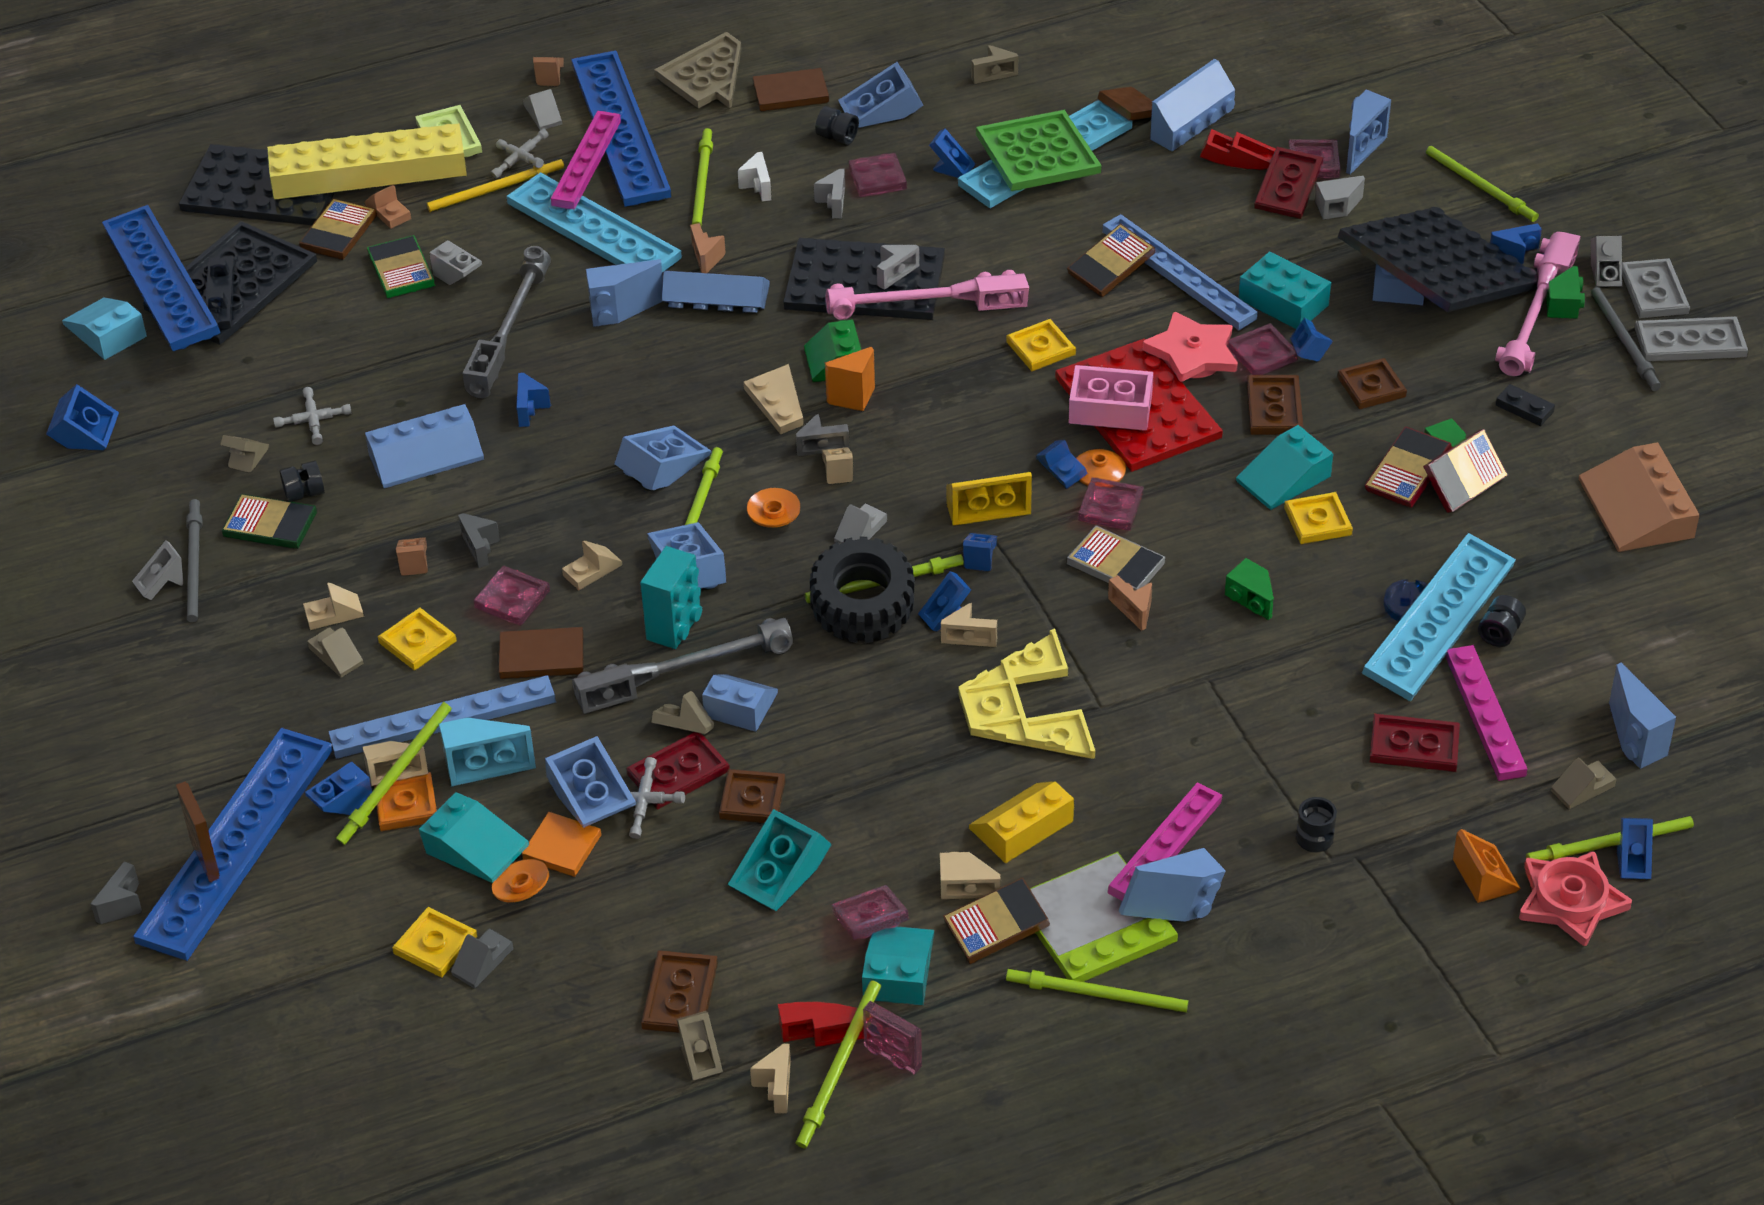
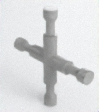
(519, 153)
(312, 415)
(644, 797)

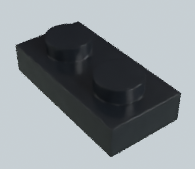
(1525, 405)

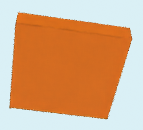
(407, 803)
(562, 843)

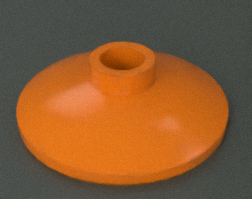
(1102, 465)
(773, 507)
(520, 881)

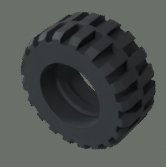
(866, 617)

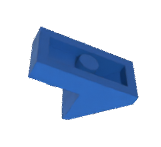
(953, 158)
(1517, 240)
(1309, 342)
(530, 396)
(1061, 463)
(978, 551)
(944, 600)
(1635, 848)

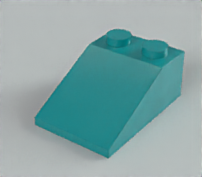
(1287, 468)
(471, 838)
(779, 861)
(899, 963)

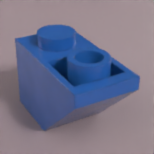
(341, 791)

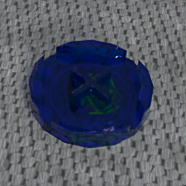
(1401, 596)

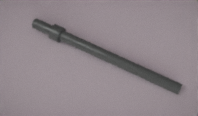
(1644, 367)
(194, 524)

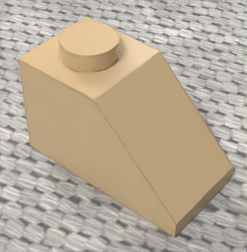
(382, 756)
(966, 876)

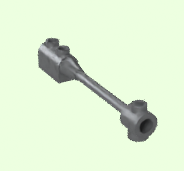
(489, 355)
(619, 683)

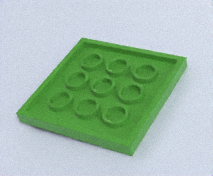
(1038, 150)

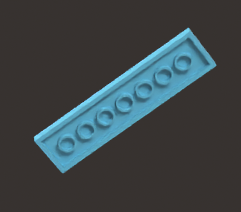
(1094, 122)
(592, 226)
(1438, 617)

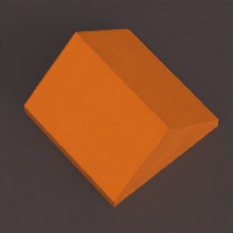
(851, 379)
(1482, 867)

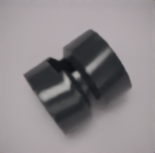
(837, 125)
(292, 483)
(1501, 620)
(1316, 824)

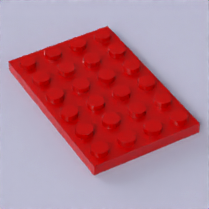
(1175, 416)

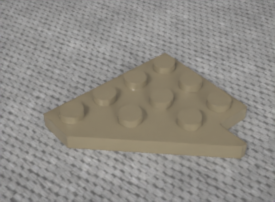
(705, 72)

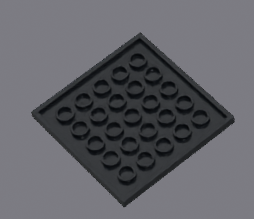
(1440, 258)

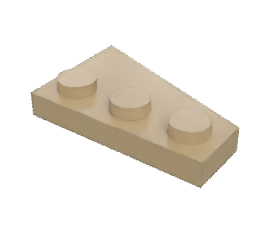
(776, 398)

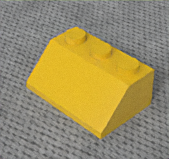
(989, 498)
(1025, 820)

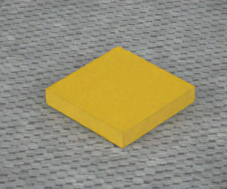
(1041, 345)
(1318, 518)
(417, 638)
(433, 942)

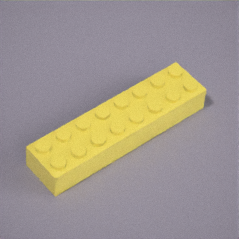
(366, 161)

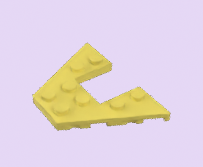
(996, 711)

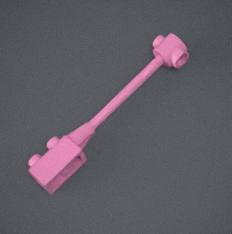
(1558, 256)
(988, 292)

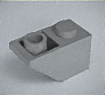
(1338, 196)
(1607, 260)
(452, 263)

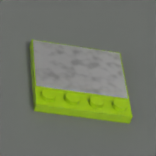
(1086, 925)

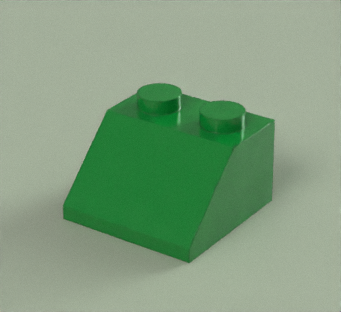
(830, 343)

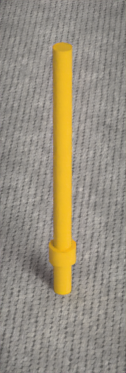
(494, 185)

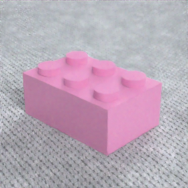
(1110, 397)

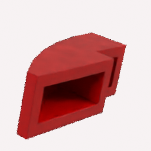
(1237, 151)
(816, 1019)

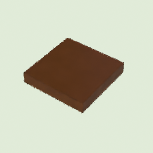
(1127, 102)
(1371, 383)
(751, 795)

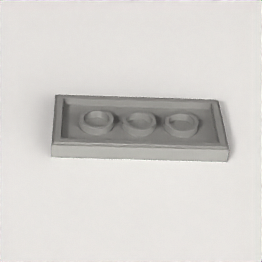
(1691, 339)

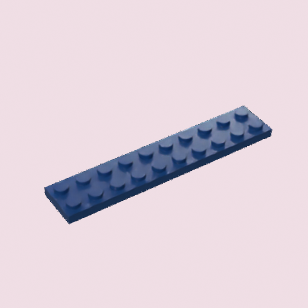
(631, 148)
(161, 278)
(237, 840)

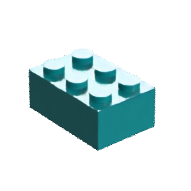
(1284, 290)
(671, 597)

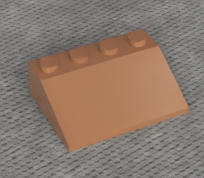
(1640, 499)

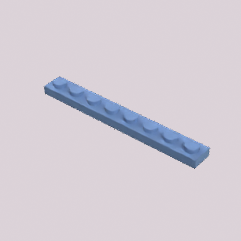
(1191, 279)
(408, 724)

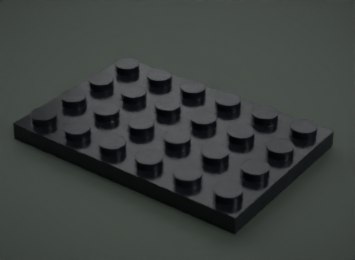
(239, 185)
(854, 264)
(262, 271)

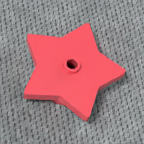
(1193, 348)
(1571, 895)

